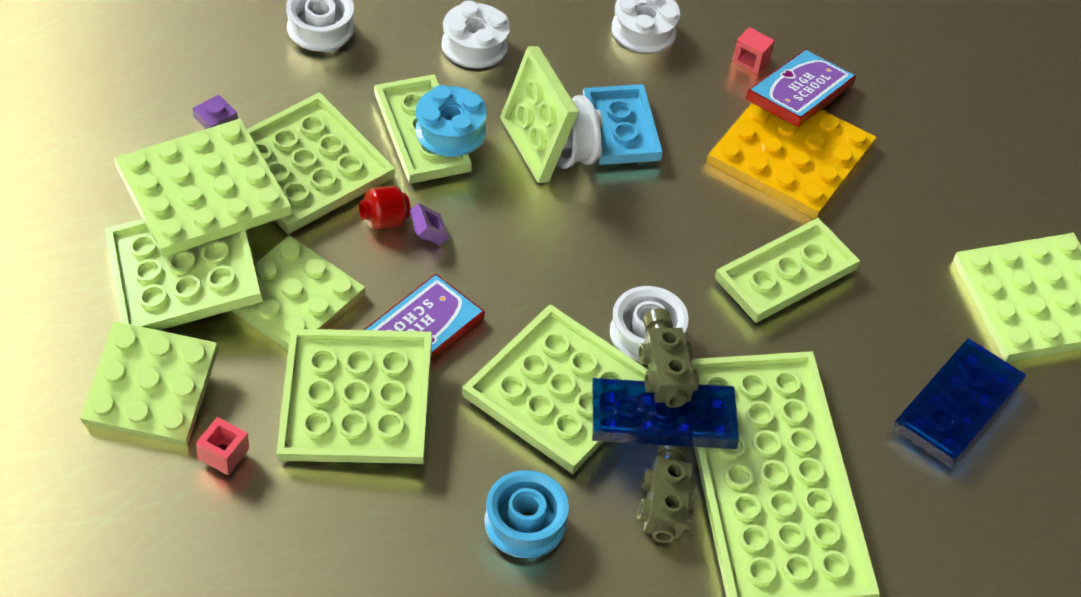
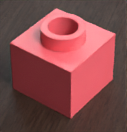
(753, 50)
(222, 446)

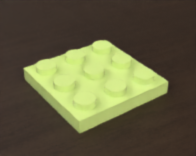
(539, 114)
(299, 292)
(150, 383)

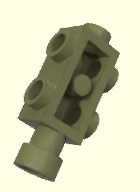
(663, 353)
(667, 485)

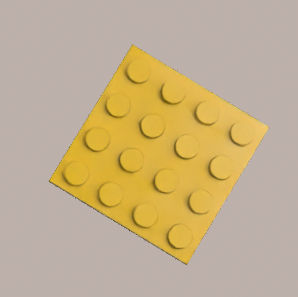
(789, 162)

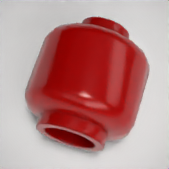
(384, 207)

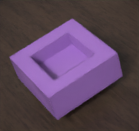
(214, 112)
(428, 224)

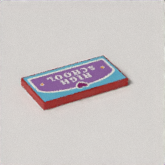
(800, 87)
(434, 309)

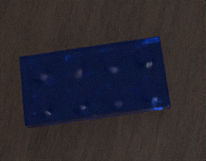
(959, 402)
(629, 415)

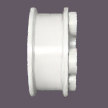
(320, 23)
(645, 24)
(475, 35)
(585, 136)
(628, 327)

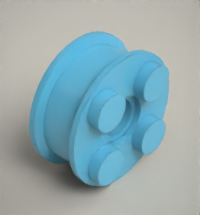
(450, 121)
(522, 534)

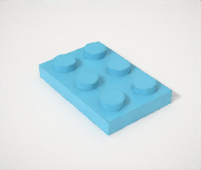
(627, 125)

